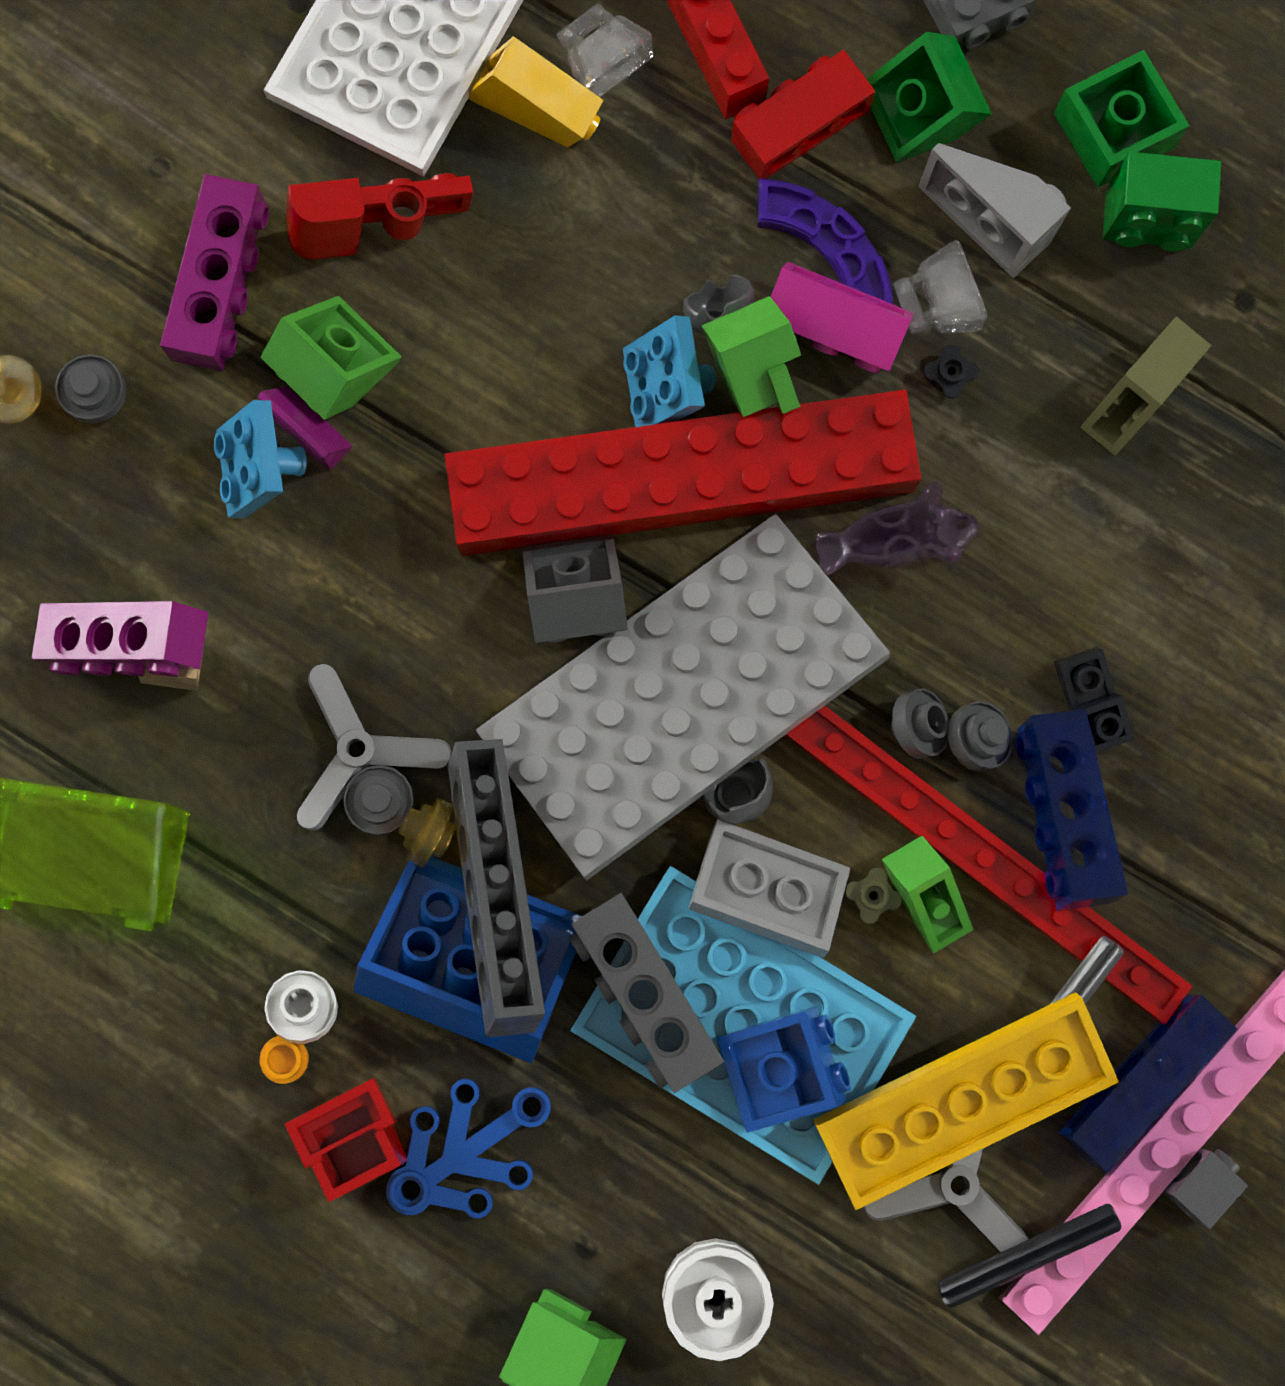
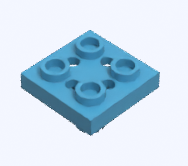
(665, 374)
(252, 460)

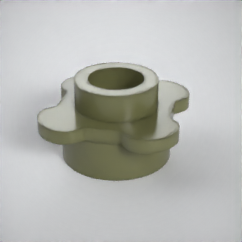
(869, 908)

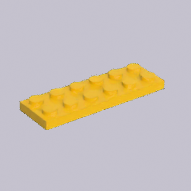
(966, 1100)

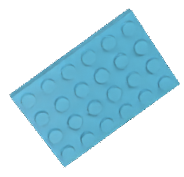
(737, 983)

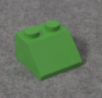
(329, 356)

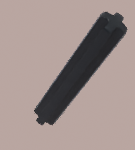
(1029, 1255)

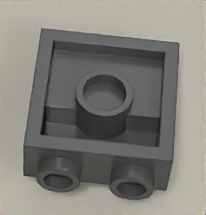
(977, 19)

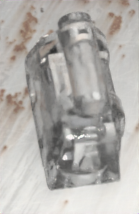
(609, 52)
(949, 293)

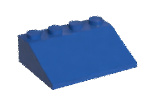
(426, 959)

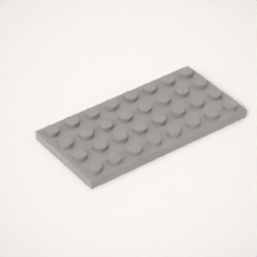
(683, 695)

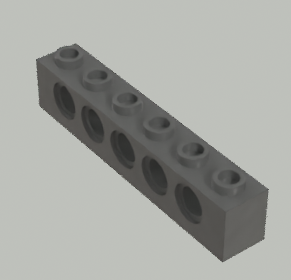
(495, 889)

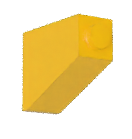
(536, 94)

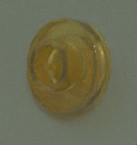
(18, 389)
(427, 831)

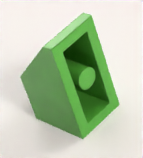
(928, 893)

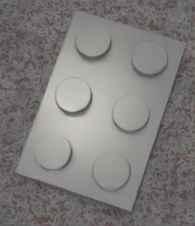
(770, 888)

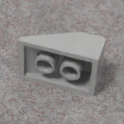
(996, 205)

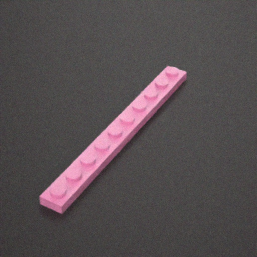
(1160, 1154)

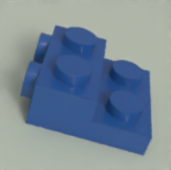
(784, 1069)

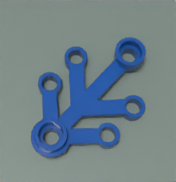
(461, 1154)

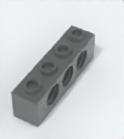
(697, 1051)

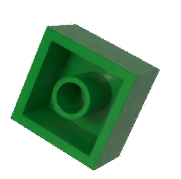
(1120, 114)
(1161, 200)

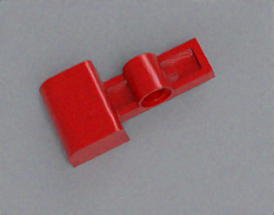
(329, 215)

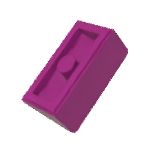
(306, 426)

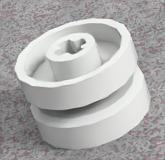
(720, 1329)

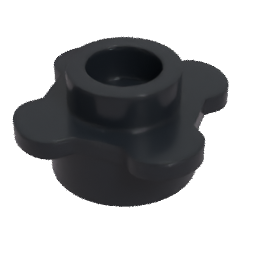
(950, 384)

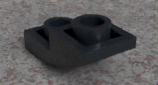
(1090, 687)

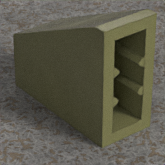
(1145, 386)

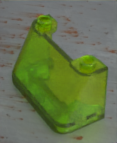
(89, 851)

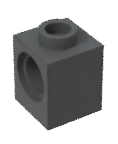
(1206, 1187)

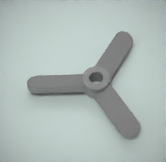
(348, 730)
(972, 1201)

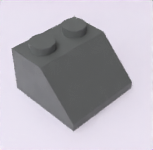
(574, 588)

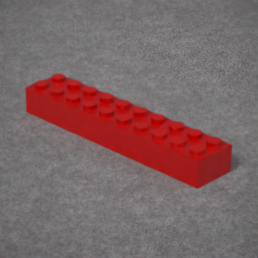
(682, 472)

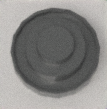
(90, 389)
(920, 723)
(980, 736)
(378, 800)

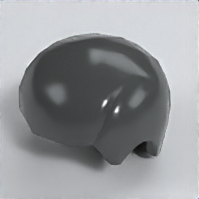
(717, 301)
(742, 794)

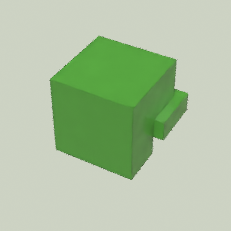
(751, 356)
(561, 1346)

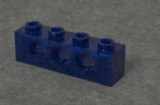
(1091, 832)
(1148, 1082)

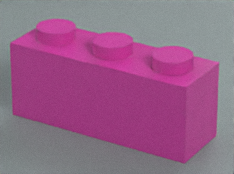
(841, 317)

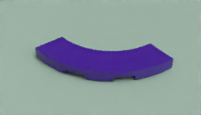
(828, 230)

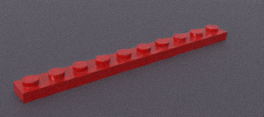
(984, 858)

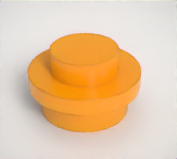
(283, 1060)

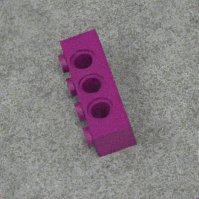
(219, 205)
(120, 637)

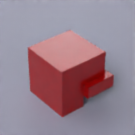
(348, 1139)

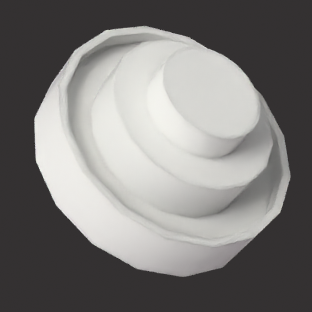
(301, 1007)

